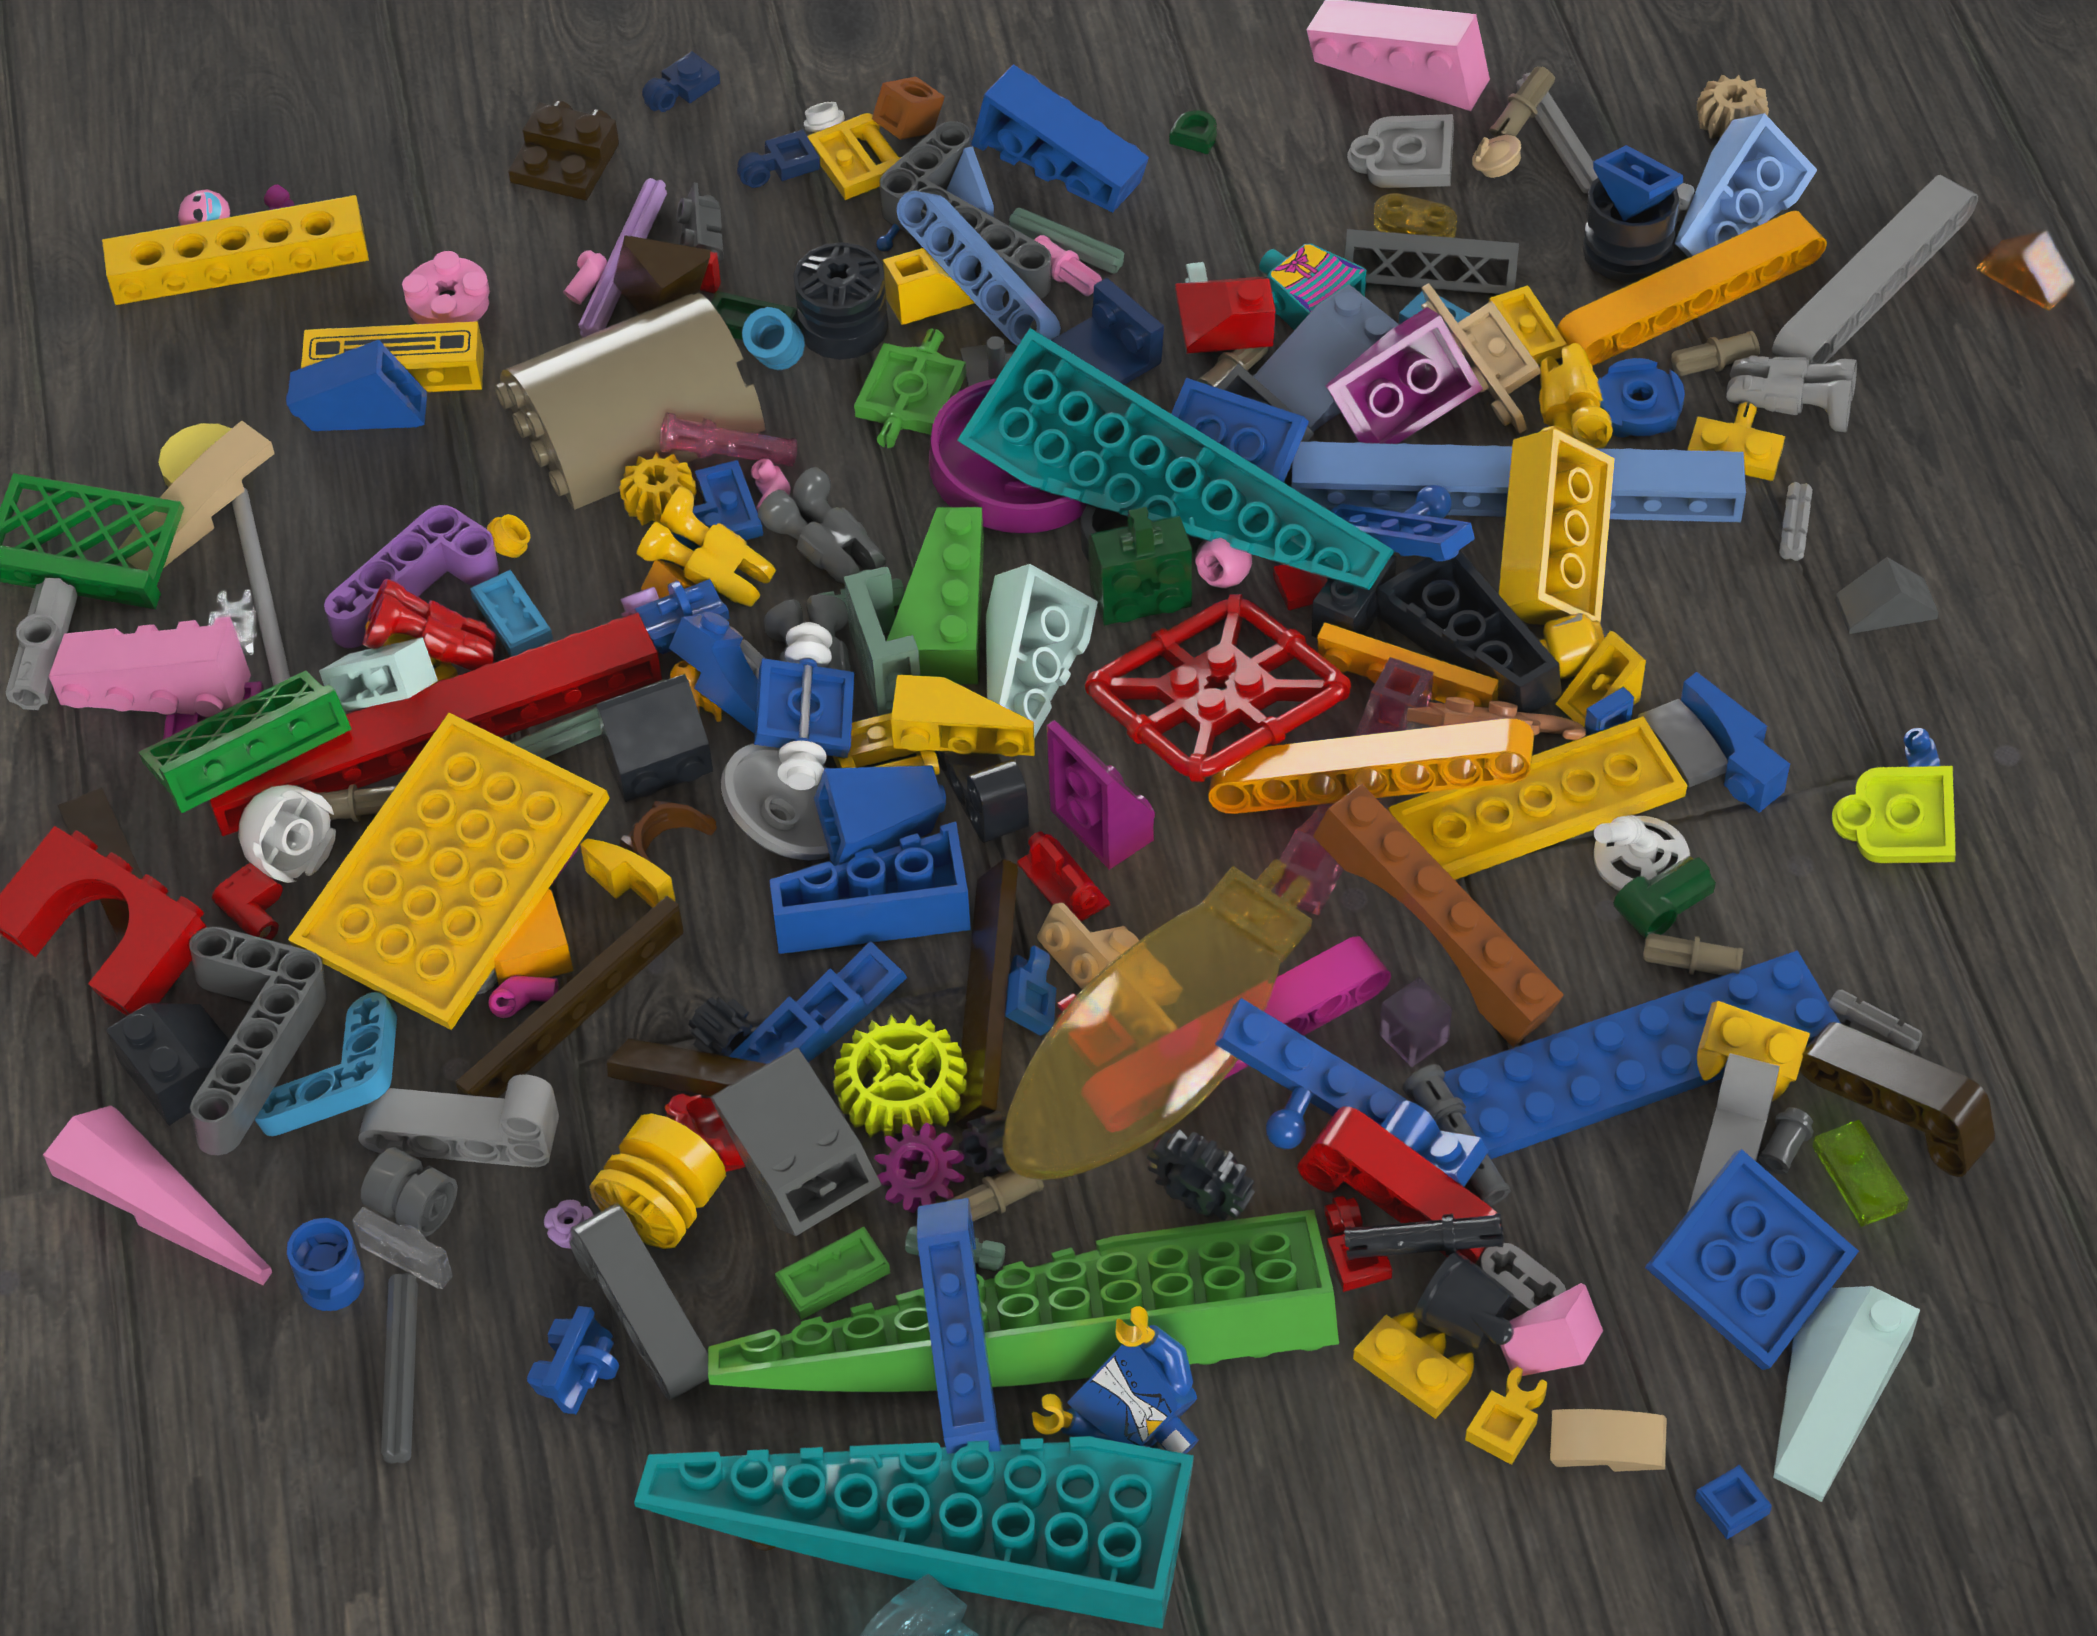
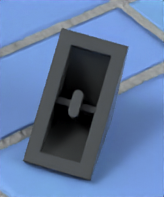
(1885, 598)

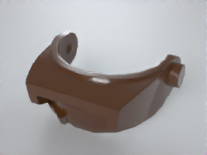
(661, 818)

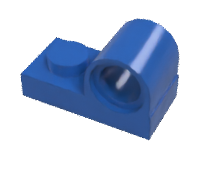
(1451, 1152)

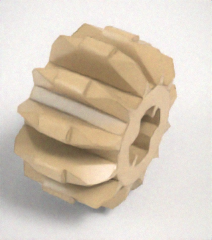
(1729, 101)

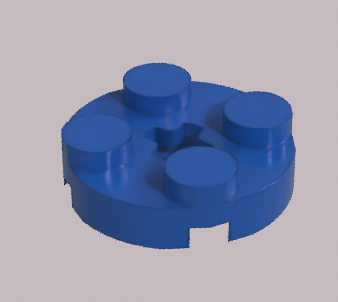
(1641, 417)

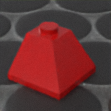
(1226, 314)

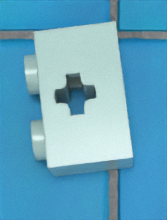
(380, 674)

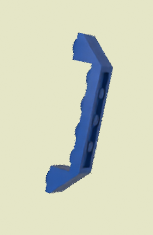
(956, 1324)

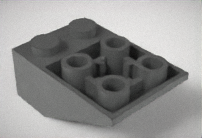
(795, 1143)

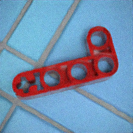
(1386, 1173)

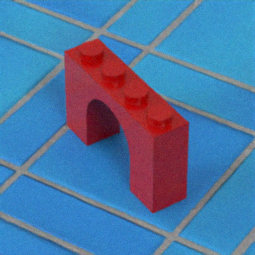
(70, 873)

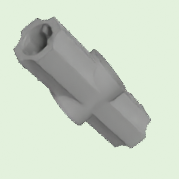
(39, 642)

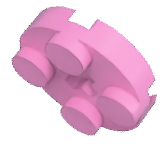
(444, 274)

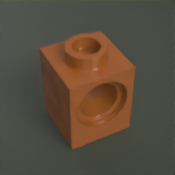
(908, 107)

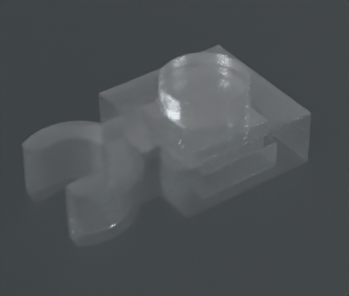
(242, 616)

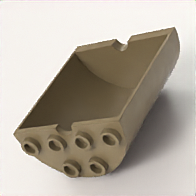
(607, 394)

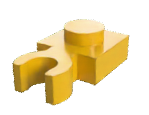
(1506, 1421)

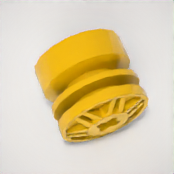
(659, 1179)

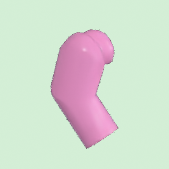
(590, 271)
(768, 479)

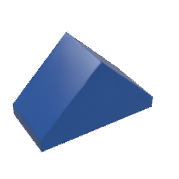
(1635, 180)

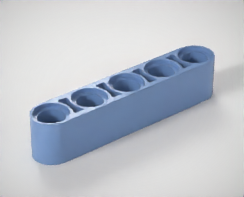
(961, 262)

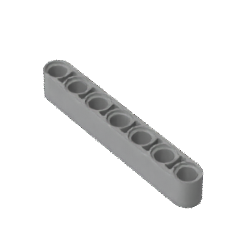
(1876, 272)

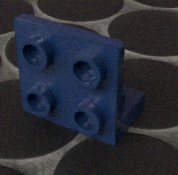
(1118, 337)

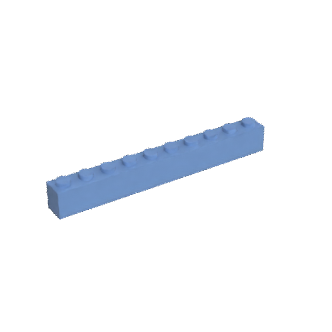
(1390, 476)

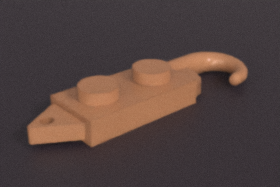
(1463, 711)

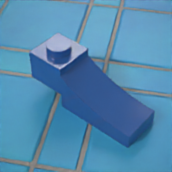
(725, 673)
(1753, 769)

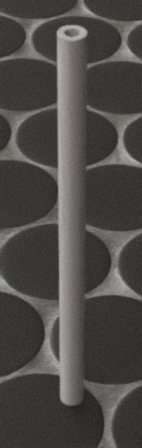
(260, 588)

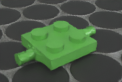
(909, 387)

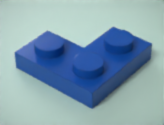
(725, 502)

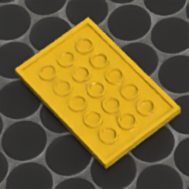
(449, 870)

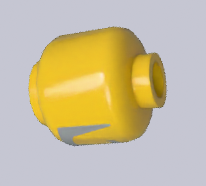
(1572, 641)

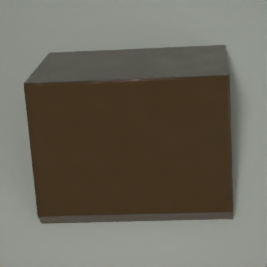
(658, 272)

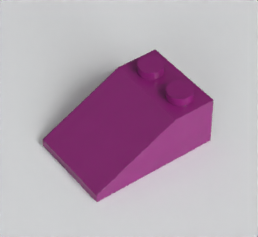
(1404, 381)
(1095, 800)

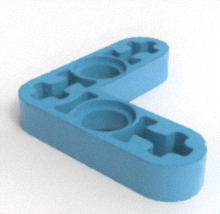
(353, 1083)

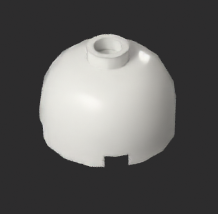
(287, 832)

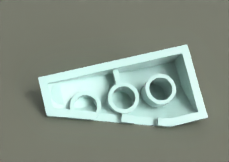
(1033, 638)
(1835, 1380)

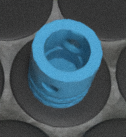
(773, 338)

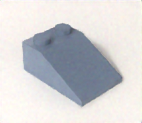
(1321, 349)

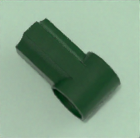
(1656, 902)

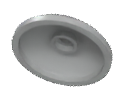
(769, 809)

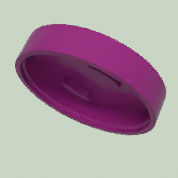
(973, 481)

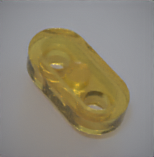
(1414, 216)

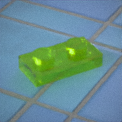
(1860, 1173)

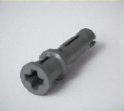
(1435, 1097)

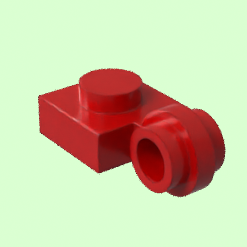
(1355, 1272)

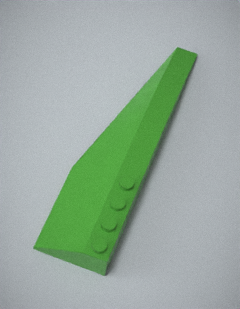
(1209, 1286)

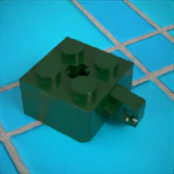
(1141, 568)

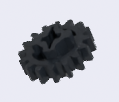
(1200, 1174)

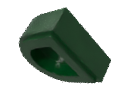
(1194, 131)

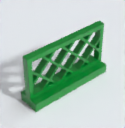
(91, 579)
(245, 741)

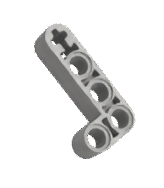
(1739, 1116)
(466, 1126)

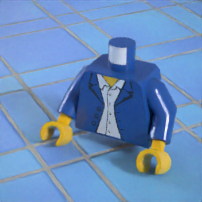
(1133, 1394)

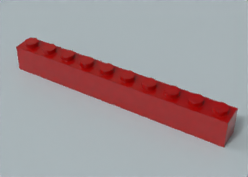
(494, 697)

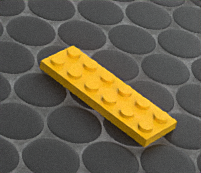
(1562, 797)

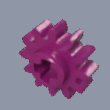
(915, 1150)

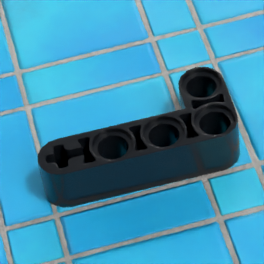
(988, 791)

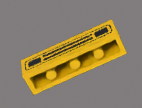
(434, 354)

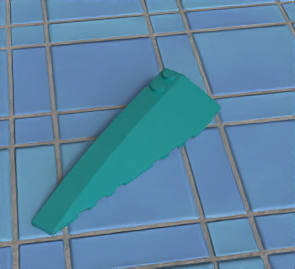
(1106, 446)
(1035, 1524)

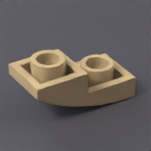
(1608, 1438)

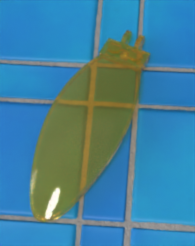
(1143, 1033)

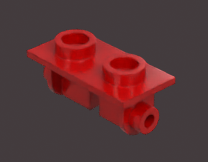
(1061, 877)

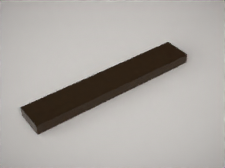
(987, 991)
(574, 1002)

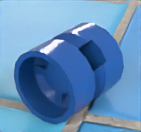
(325, 1264)

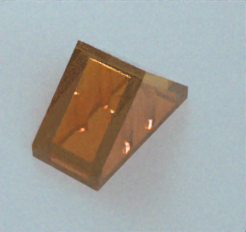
(2030, 268)

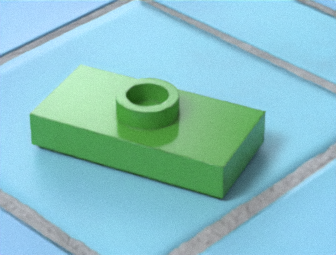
(832, 1273)

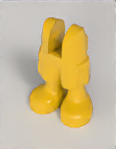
(1573, 397)
(716, 559)

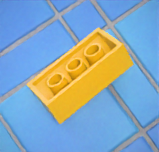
(1556, 528)

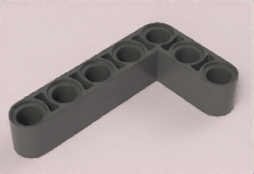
(929, 170)
(286, 999)

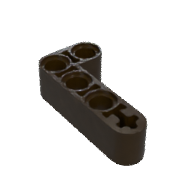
(1906, 1088)

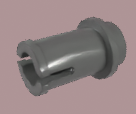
(1791, 1131)

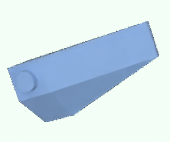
(1744, 184)

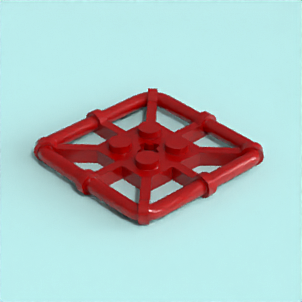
(1192, 691)

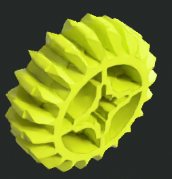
(901, 1059)

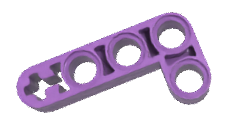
(416, 558)

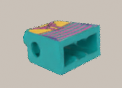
(1307, 280)

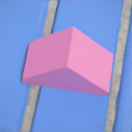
(1554, 1333)

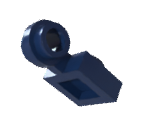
(685, 78)
(787, 155)

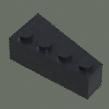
(1468, 624)

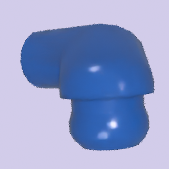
(1920, 749)

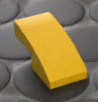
(622, 869)

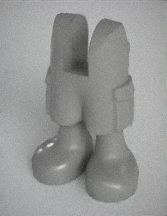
(1790, 382)

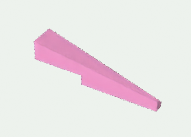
(119, 1165)

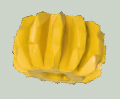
(652, 484)

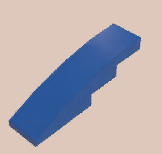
(825, 1009)

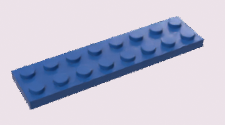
(1623, 1057)

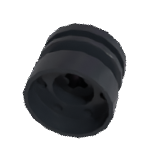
(1632, 247)
(841, 300)

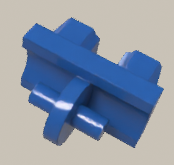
(664, 615)
(579, 1360)

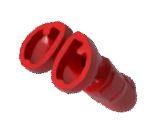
(445, 632)

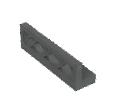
(1439, 247)

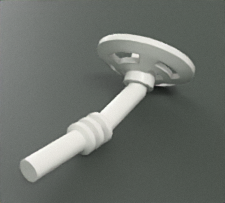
(1635, 847)

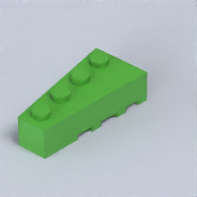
(946, 596)

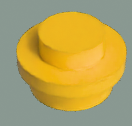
(509, 535)

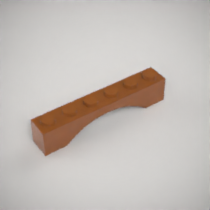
(1499, 974)

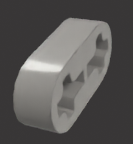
(1526, 1279)

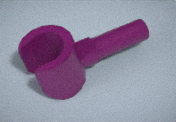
(277, 197)

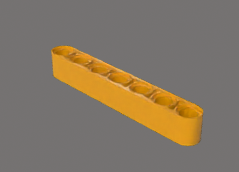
(1693, 287)
(1382, 762)

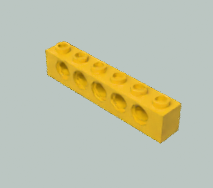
(235, 250)

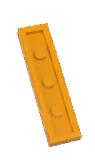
(1369, 656)

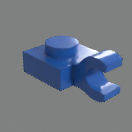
(1029, 996)

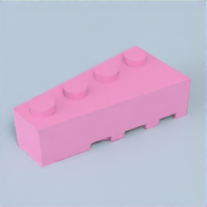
(1403, 47)

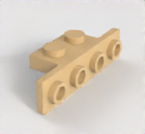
(1493, 352)
(1078, 950)

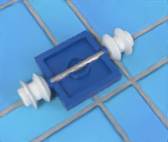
(804, 706)

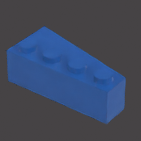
(1057, 140)
(875, 896)

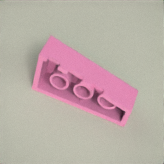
(153, 669)

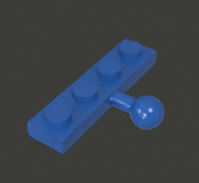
(1418, 529)
(1304, 1069)

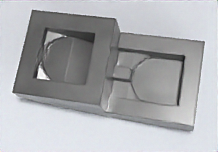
(1686, 742)

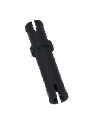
(1424, 1236)

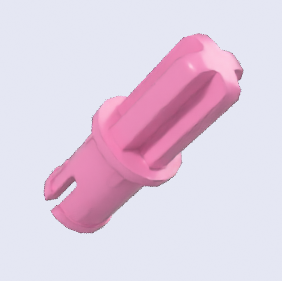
(1068, 268)

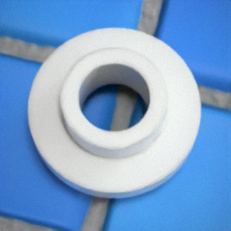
(822, 116)

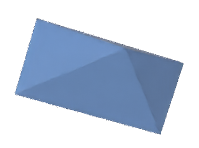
(970, 184)

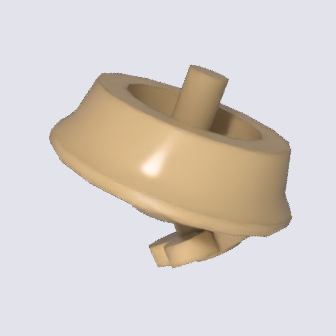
(1497, 155)

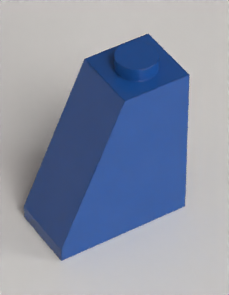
(357, 392)
(876, 807)

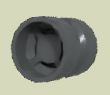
(404, 1190)

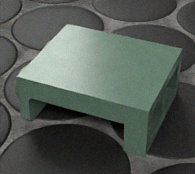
(869, 616)

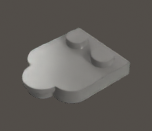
(1406, 151)

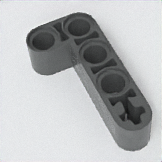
(616, 1256)

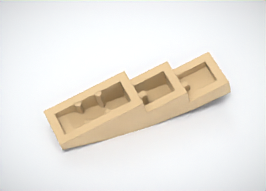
(204, 490)

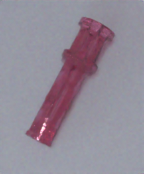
(707, 438)

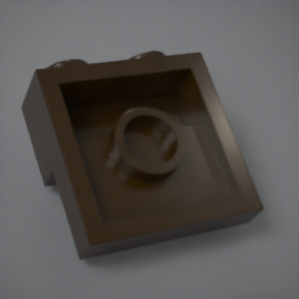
(564, 150)

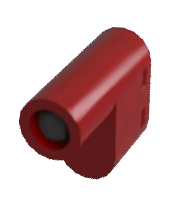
(246, 898)

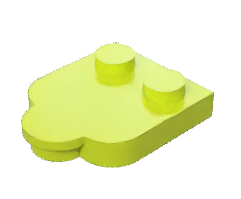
(1900, 815)

